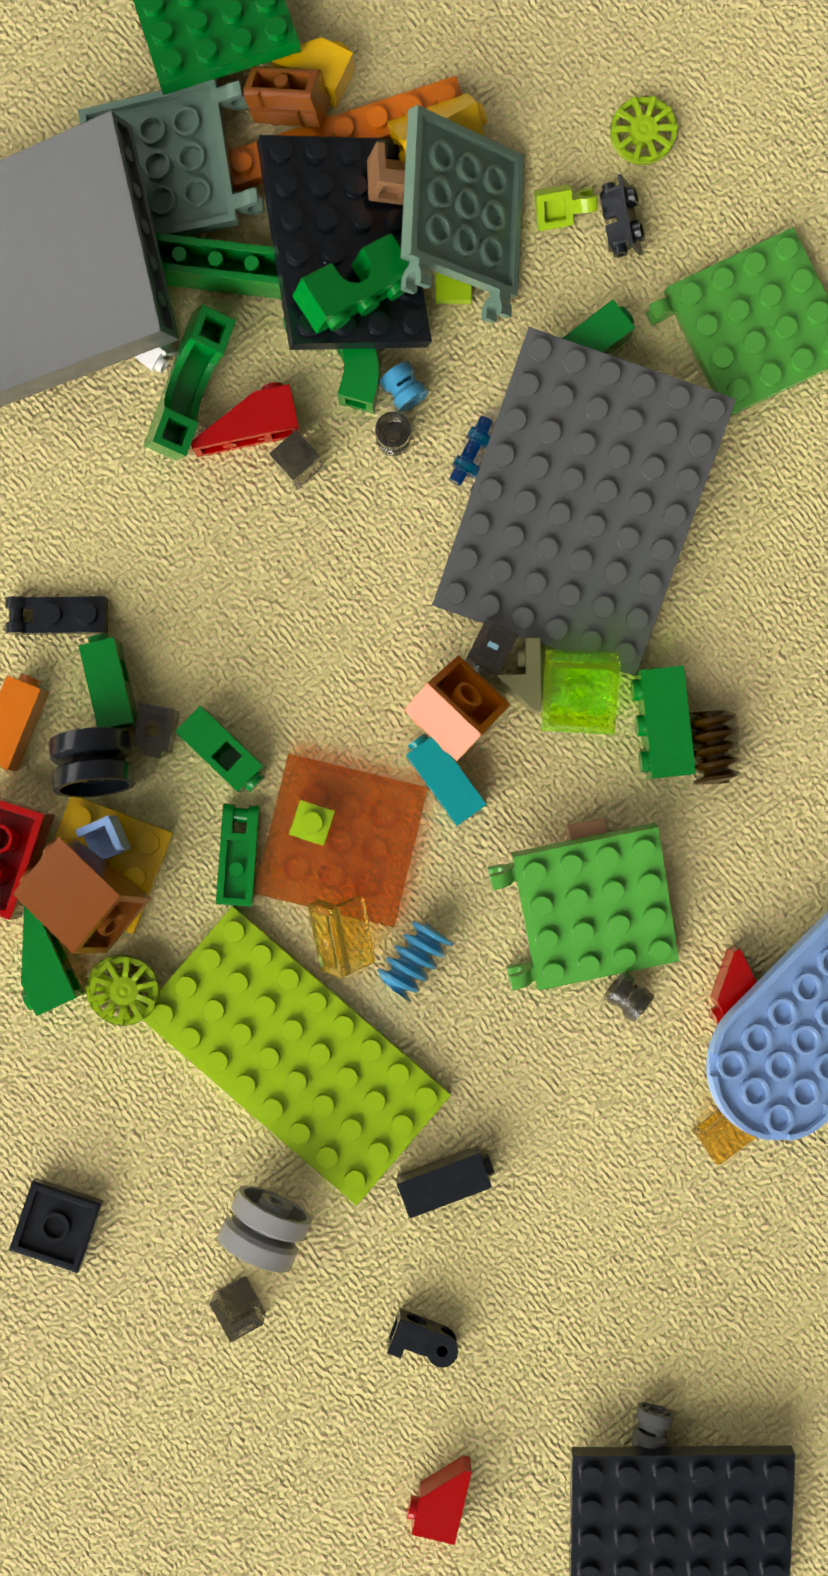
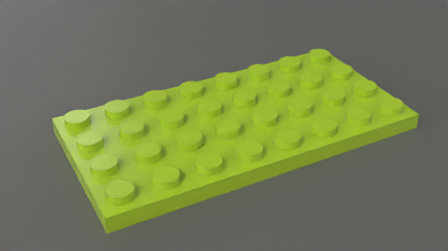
(295, 1055)

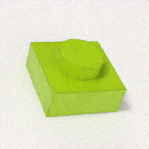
(312, 822)

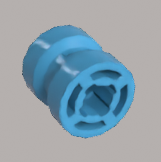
(403, 386)

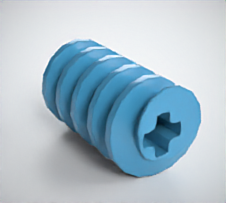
(414, 959)

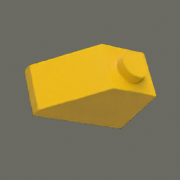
(330, 57)

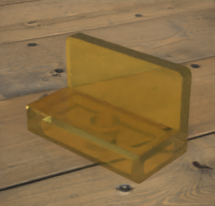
(341, 936)
(721, 1137)

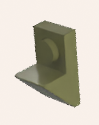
(526, 686)

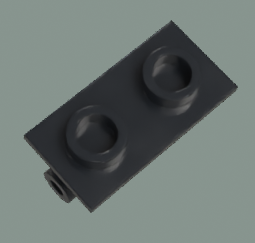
(620, 203)

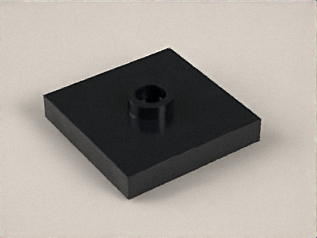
(56, 1225)

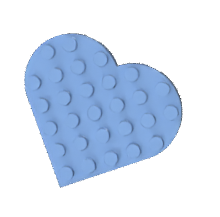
(773, 1047)

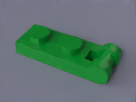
(238, 856)

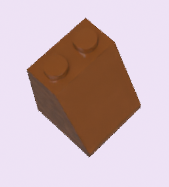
(80, 897)

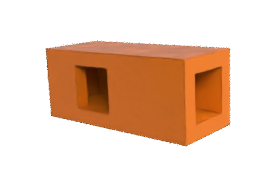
(19, 712)

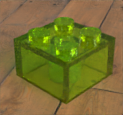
(580, 692)

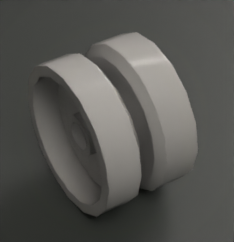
(264, 1229)

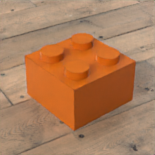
(456, 707)

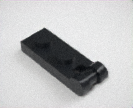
(57, 615)

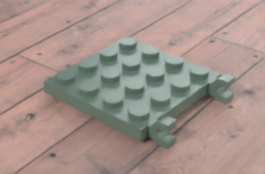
(186, 156)
(461, 210)

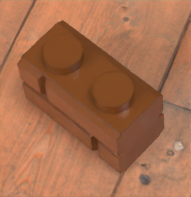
(286, 96)

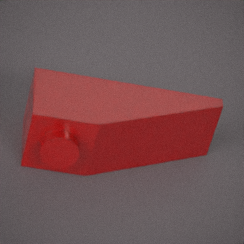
(257, 420)

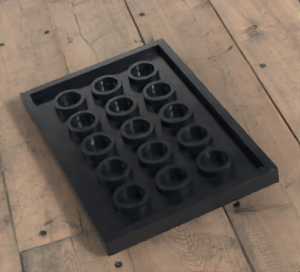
(325, 217)
(681, 1511)

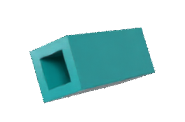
(444, 779)

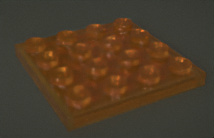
(365, 846)

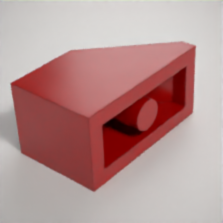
(731, 983)
(440, 1502)

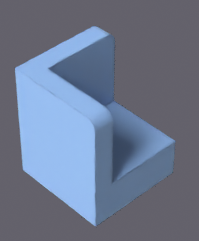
(105, 837)

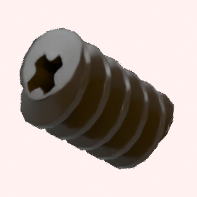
(714, 747)

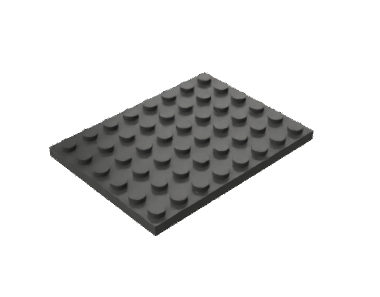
(583, 499)

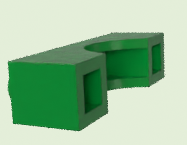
(192, 368)

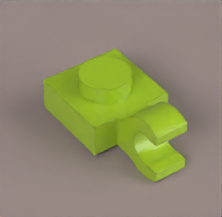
(557, 205)

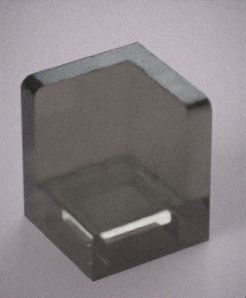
(238, 1308)

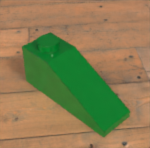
(45, 968)

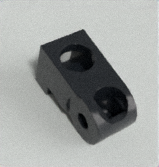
(423, 1338)

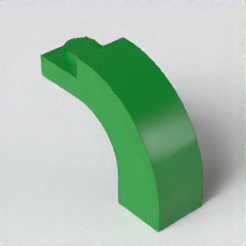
(359, 380)

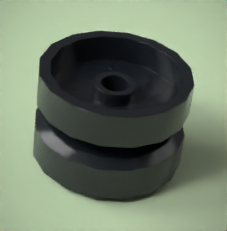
(91, 762)

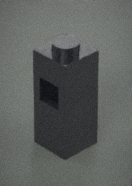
(445, 1181)

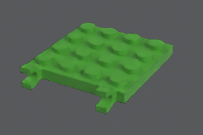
(753, 320)
(591, 907)

